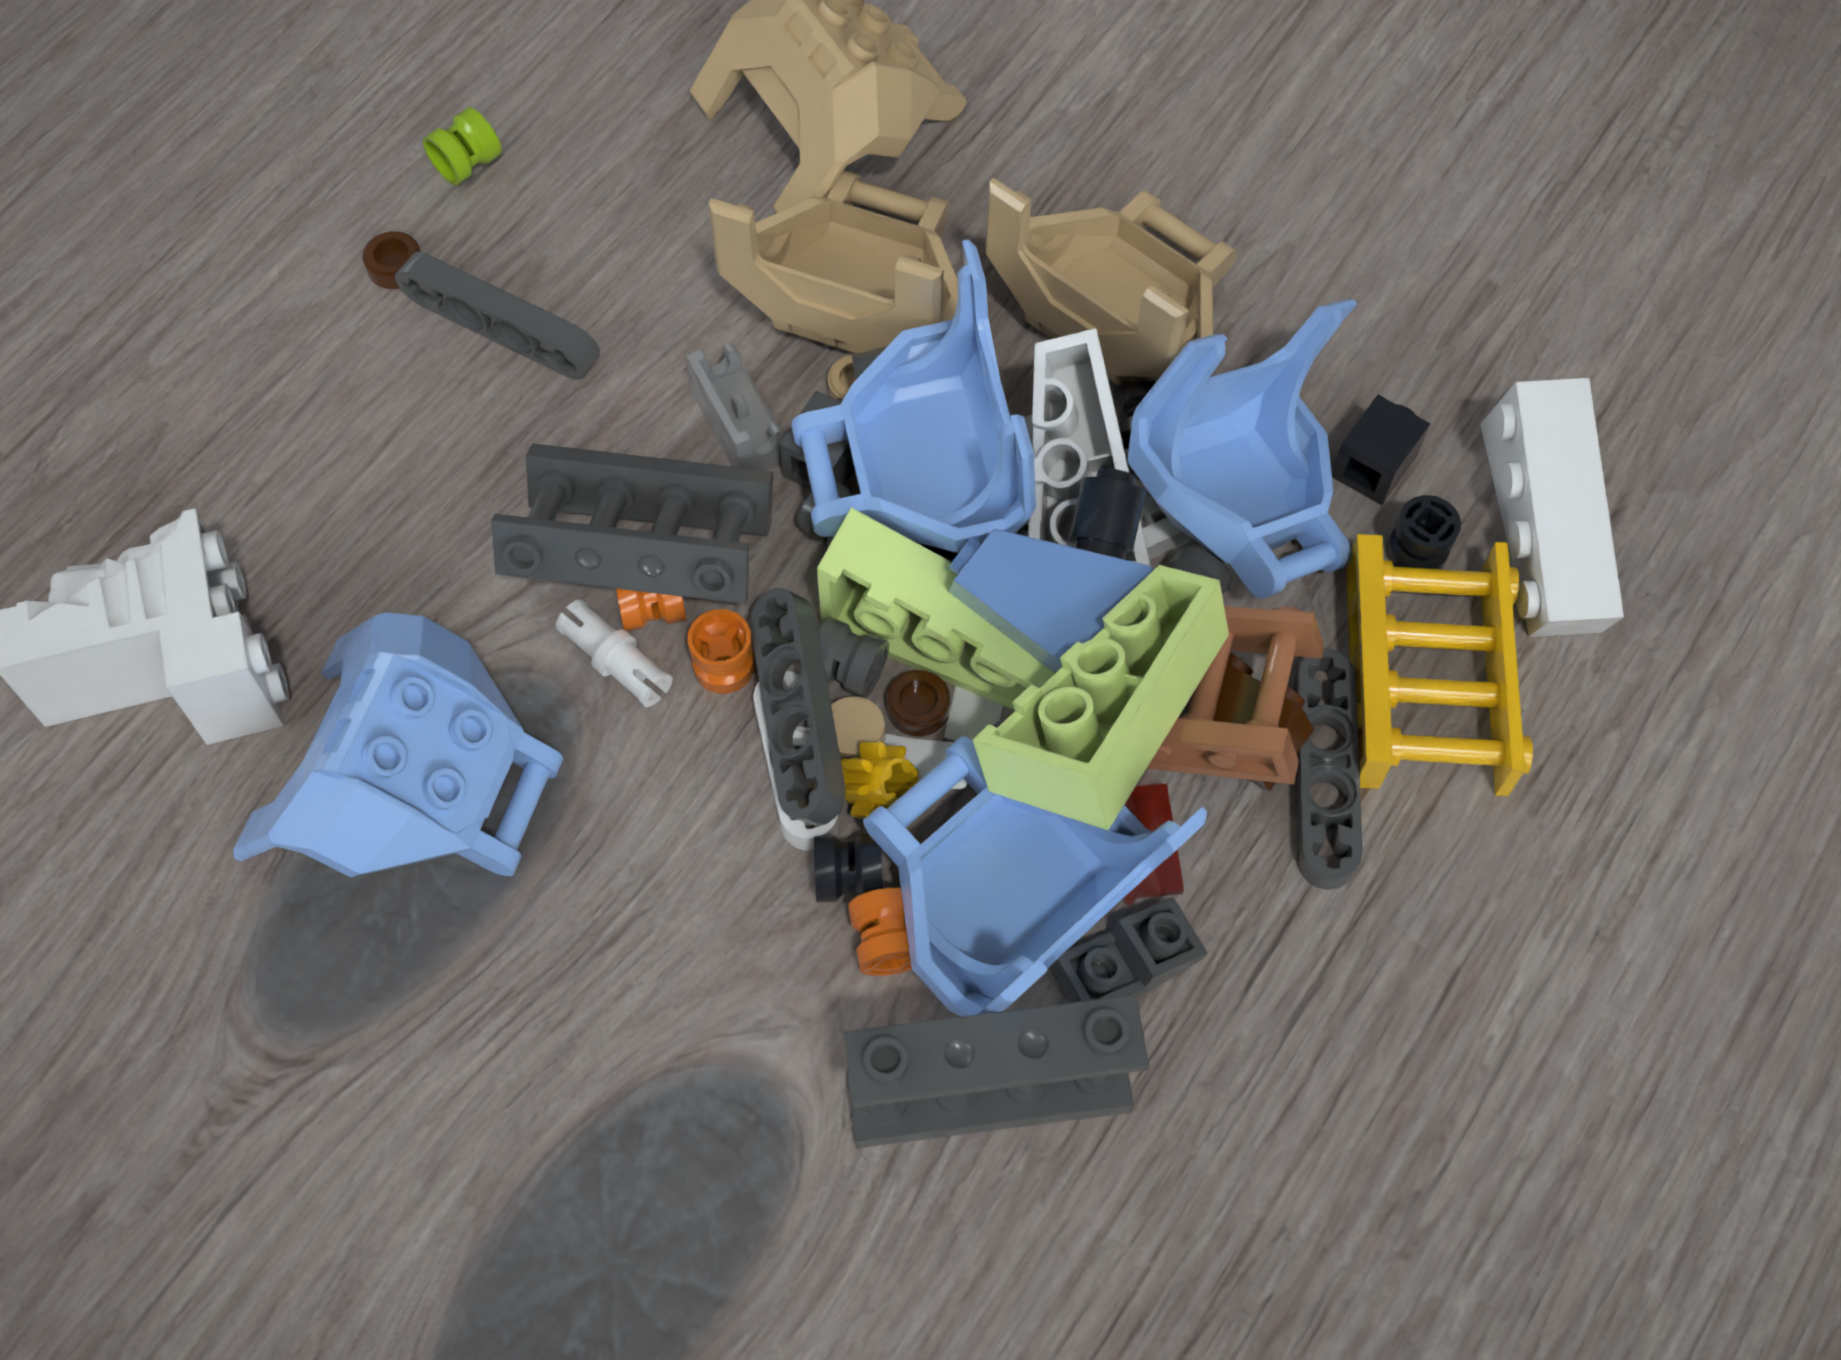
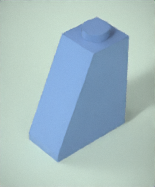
(1041, 590)

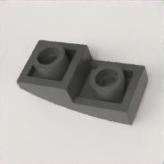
(1132, 957)

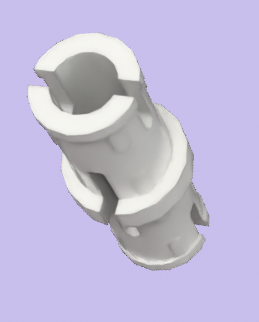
(614, 652)

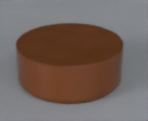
(386, 255)
(918, 703)

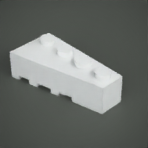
(1072, 433)
(1554, 506)

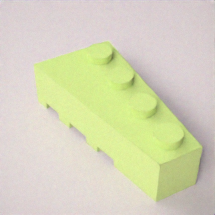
(902, 595)
(1110, 706)

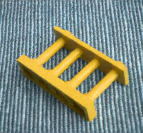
(1379, 689)

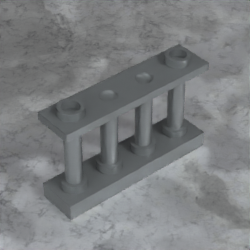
(639, 490)
(994, 1070)

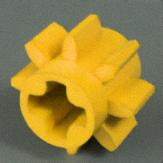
(877, 777)

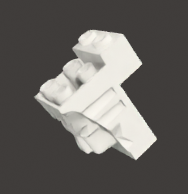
(146, 632)

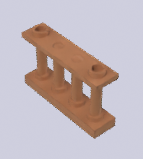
(1257, 747)

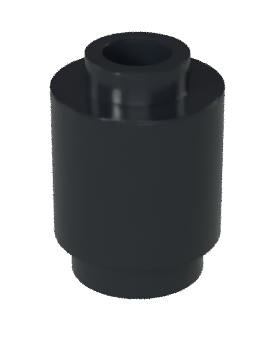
(1108, 513)

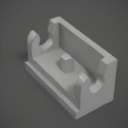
(735, 410)

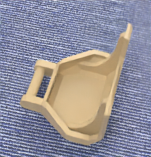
(834, 80)
(841, 268)
(1109, 276)

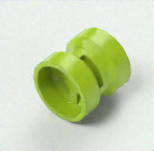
(462, 146)

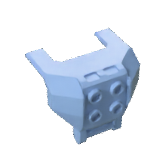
(928, 434)
(1244, 457)
(406, 759)
(1006, 882)

